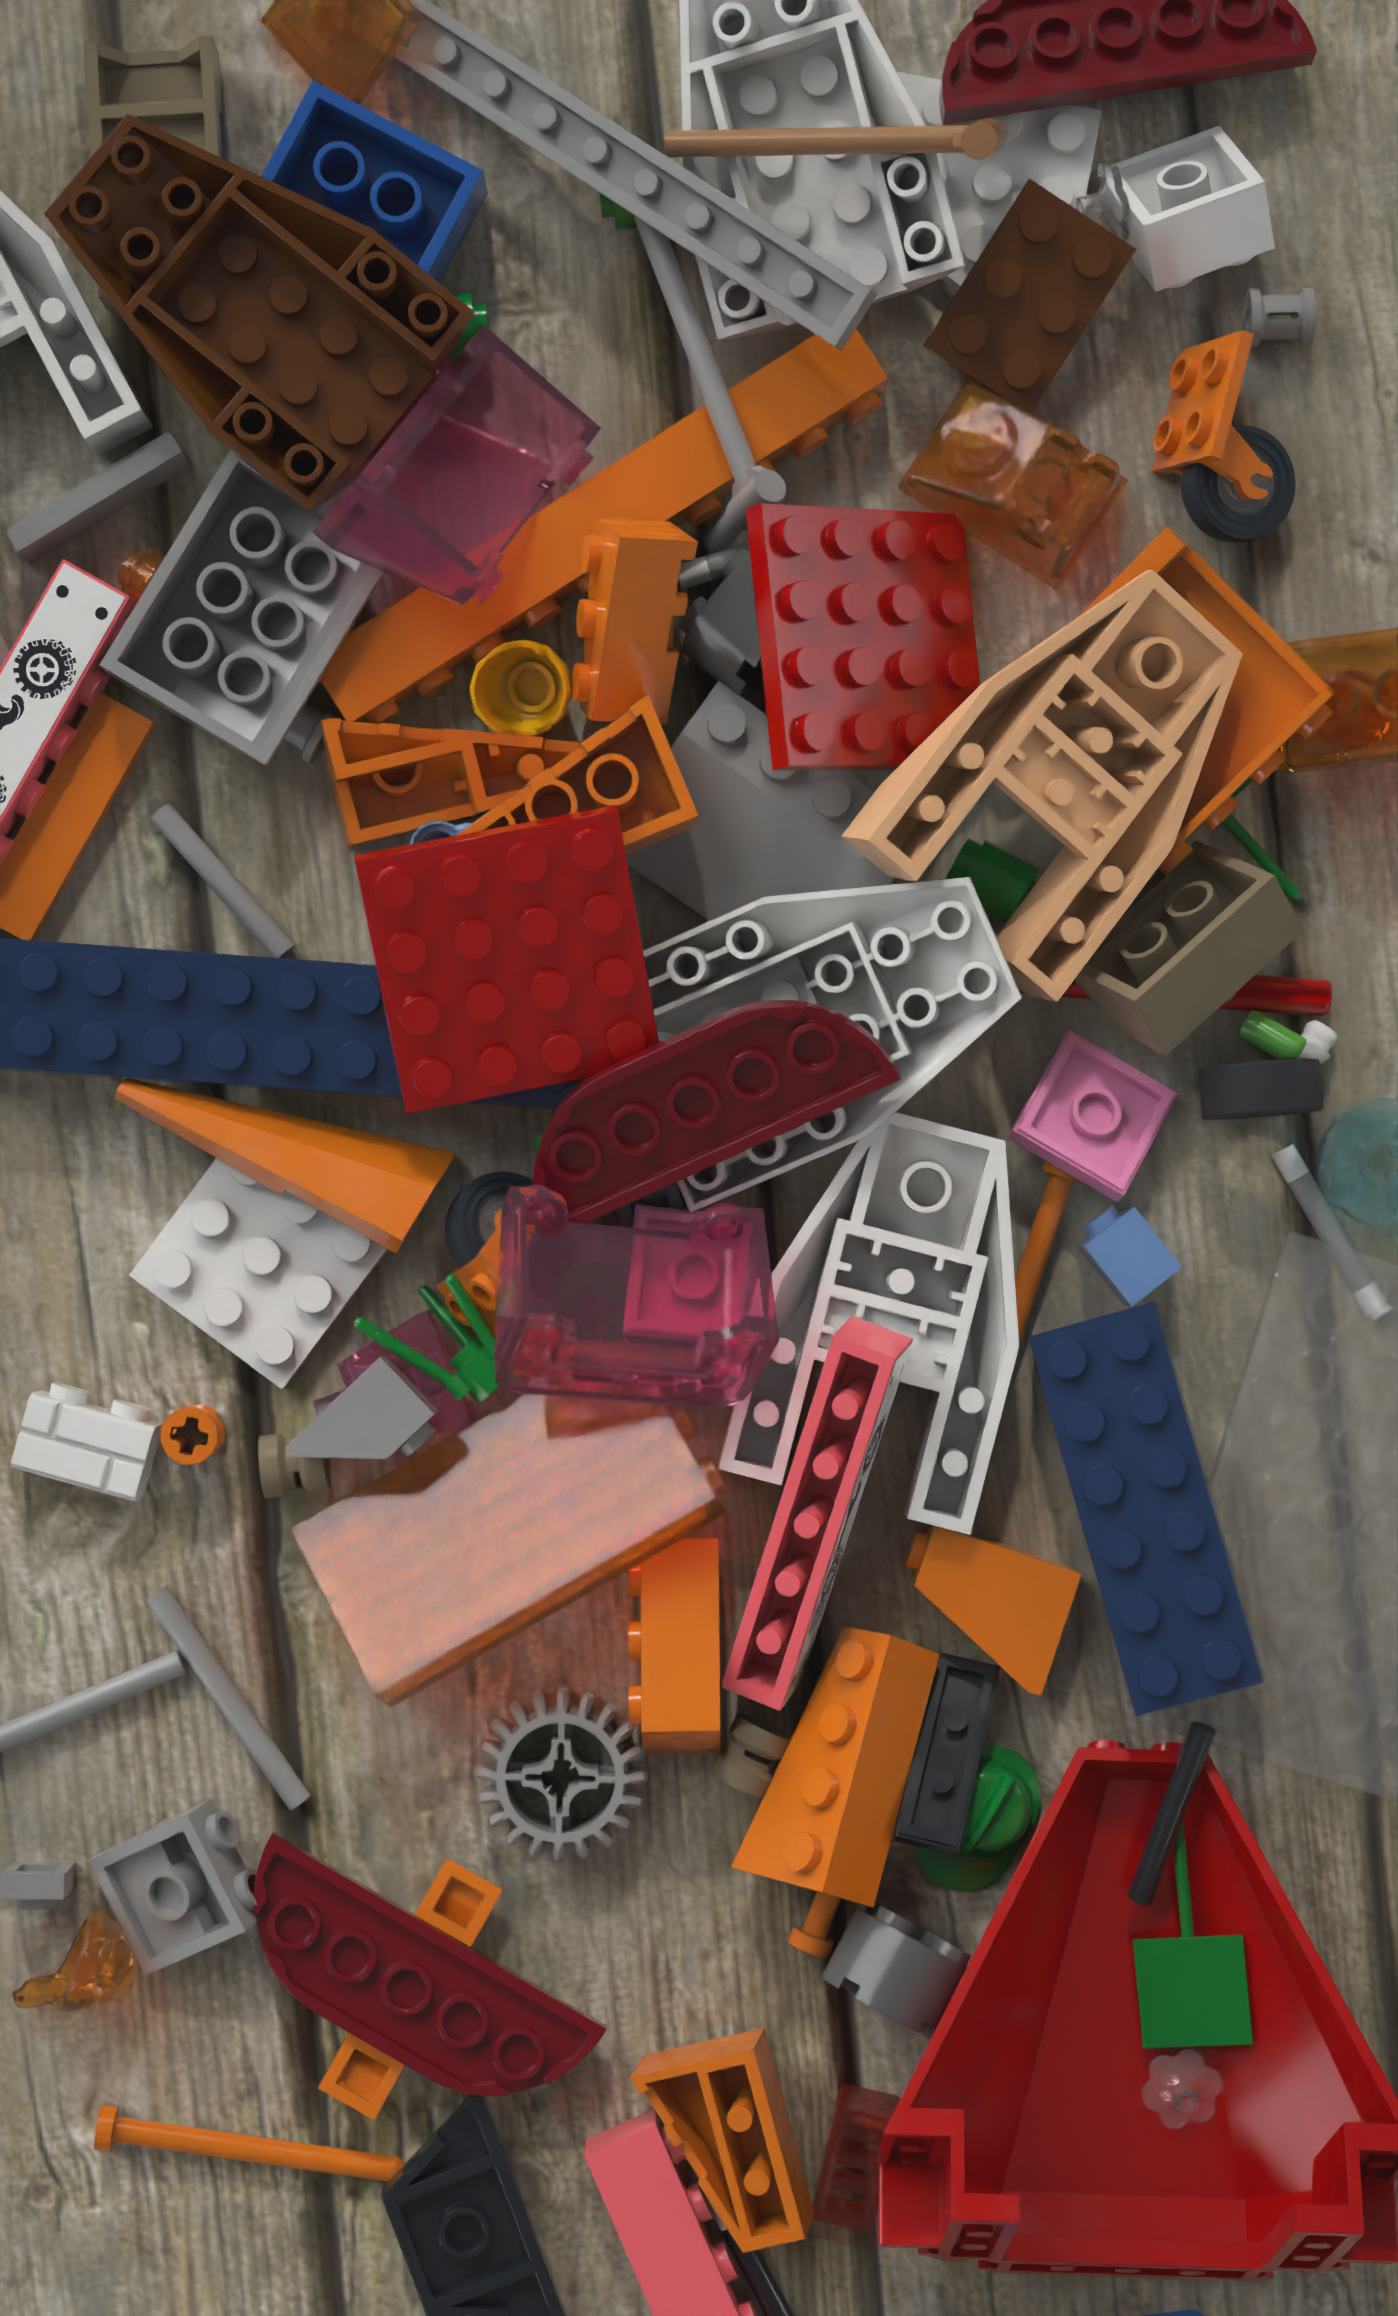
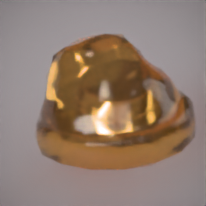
(94, 1972)

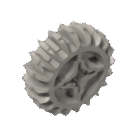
(531, 1774)

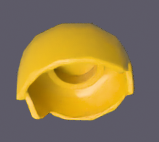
(521, 688)

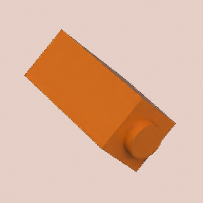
(997, 1596)

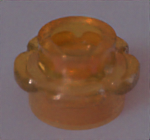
(138, 571)

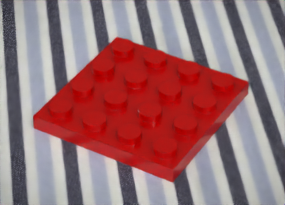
(859, 631)
(508, 957)

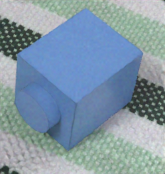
(1127, 1254)

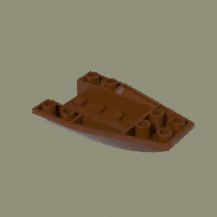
(259, 306)

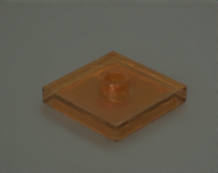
(342, 40)

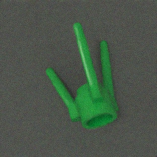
(473, 1363)

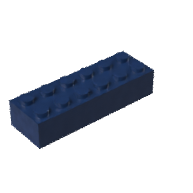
(1146, 1509)

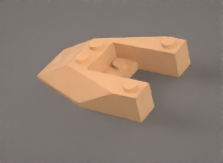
(1094, 743)

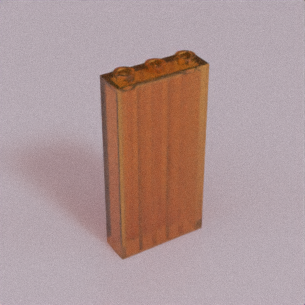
(503, 1530)

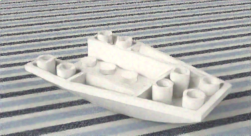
(812, 68)

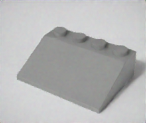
(241, 614)
(756, 825)

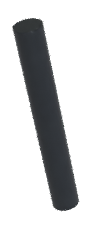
(1171, 1813)

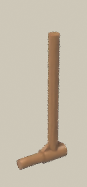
(976, 140)

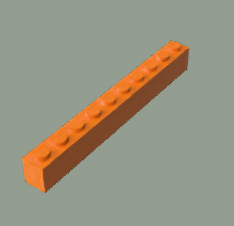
(666, 479)

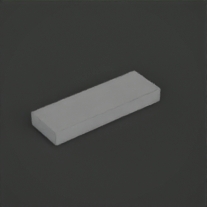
(98, 498)

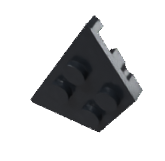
(468, 2224)

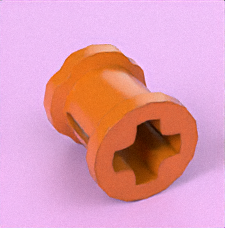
(178, 1446)

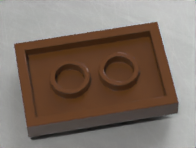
(1029, 297)

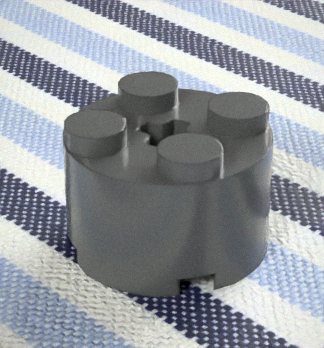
(724, 629)
(896, 1971)

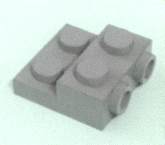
(179, 1886)

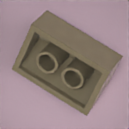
(1188, 946)

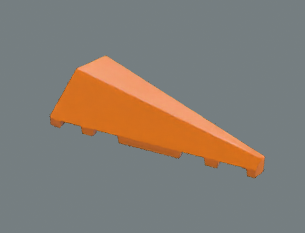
(402, 776)
(348, 1173)

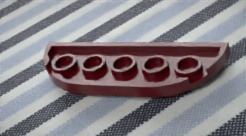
(1080, 51)
(704, 1101)
(409, 1982)

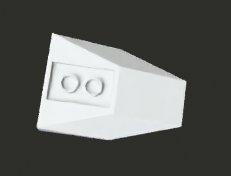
(895, 958)

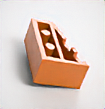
(629, 616)
(677, 1649)
(736, 2133)

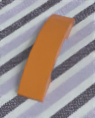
(454, 1904)

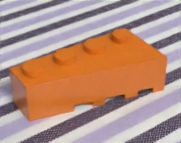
(617, 766)
(844, 1771)

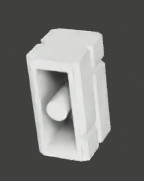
(87, 1443)

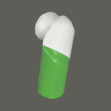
(1285, 1043)

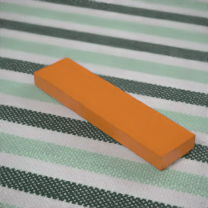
(69, 814)

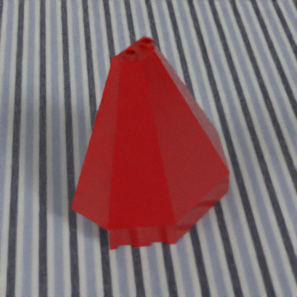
(1029, 2106)

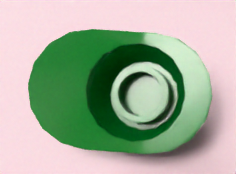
(997, 1823)

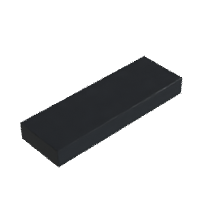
(947, 1754)

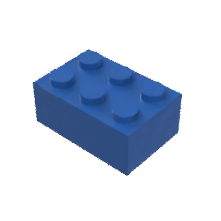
(379, 177)

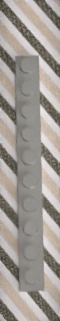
(636, 176)

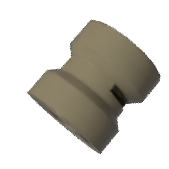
(283, 1472)
(750, 1755)

